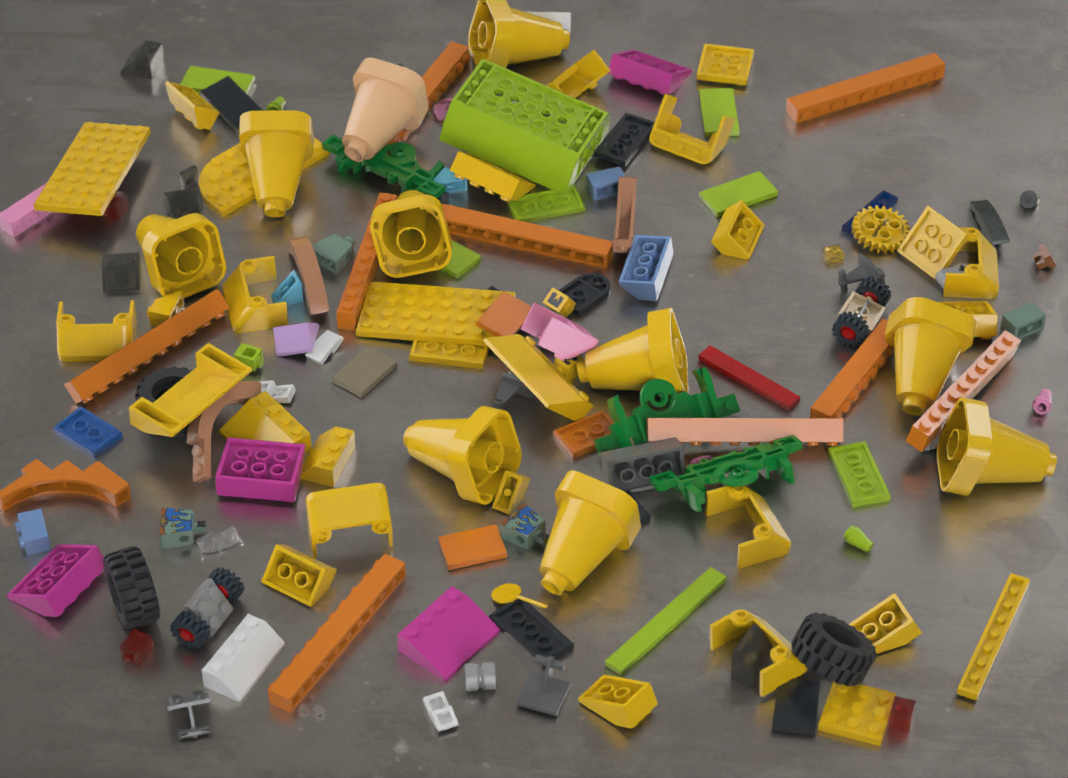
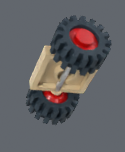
(861, 312)

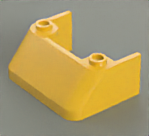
(581, 75)
(666, 135)
(979, 279)
(248, 312)
(93, 341)
(346, 509)
(769, 535)
(785, 665)

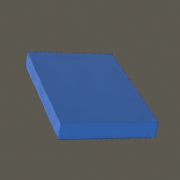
(87, 432)

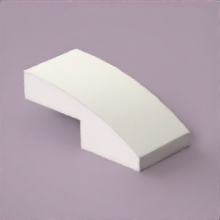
(323, 346)
(280, 393)
(440, 711)

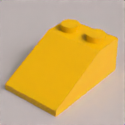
(887, 625)
(620, 700)

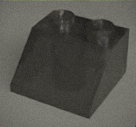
(144, 60)
(183, 201)
(121, 273)
(751, 657)

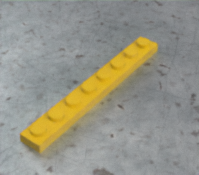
(993, 636)

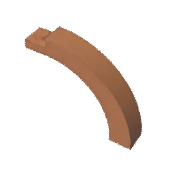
(625, 214)
(310, 274)

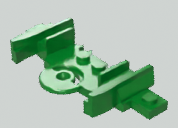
(397, 167)
(680, 406)
(755, 459)

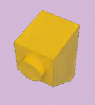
(165, 308)
(511, 491)

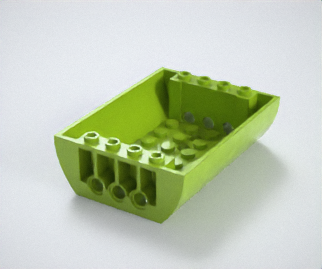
(518, 133)

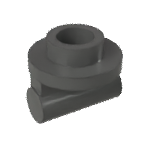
(1029, 199)

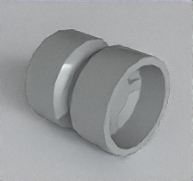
(480, 676)

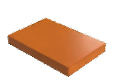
(504, 316)
(579, 436)
(472, 547)

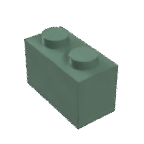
(1023, 320)

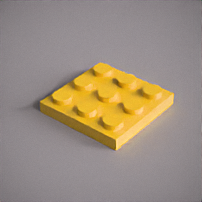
(725, 64)
(932, 242)
(857, 712)

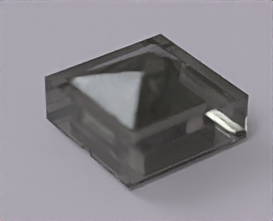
(189, 176)

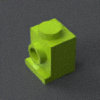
(250, 356)

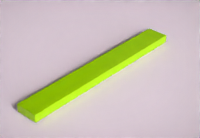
(665, 621)

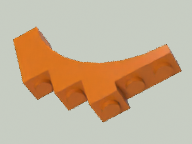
(66, 478)

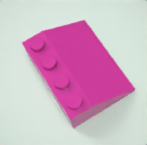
(648, 71)
(260, 469)
(58, 579)
(447, 634)

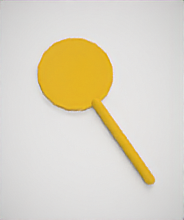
(510, 592)

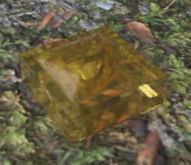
(833, 253)

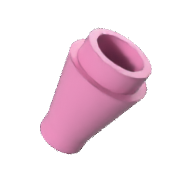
(1042, 402)

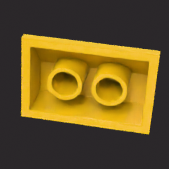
(192, 105)
(738, 231)
(329, 456)
(298, 575)

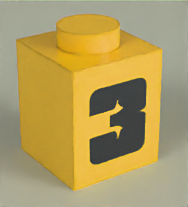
(559, 302)
(568, 366)

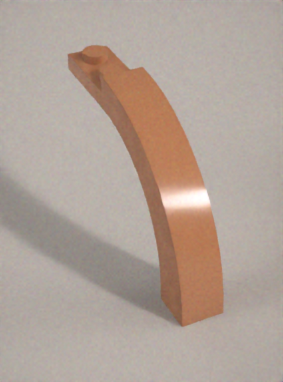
(201, 427)

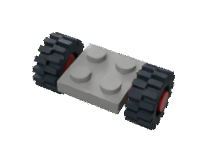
(207, 608)

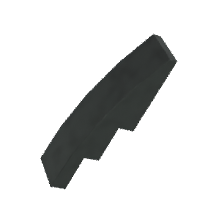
(990, 222)

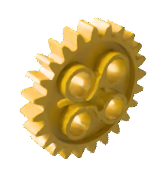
(871, 221)

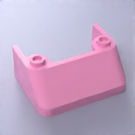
(558, 333)

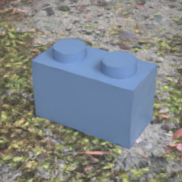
(603, 183)
(33, 532)

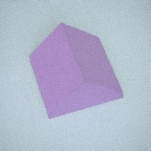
(295, 338)

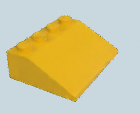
(490, 176)
(982, 312)
(266, 421)

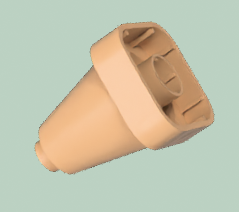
(384, 104)

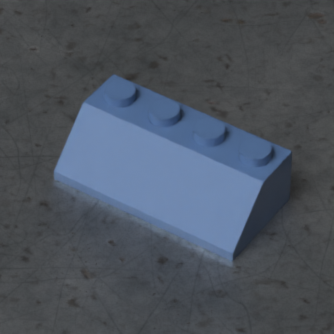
(647, 266)

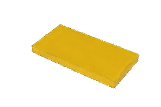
(449, 353)

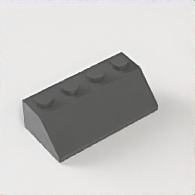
(633, 465)

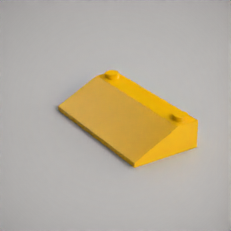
(540, 375)
(191, 396)

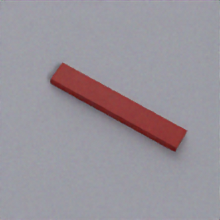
(749, 378)

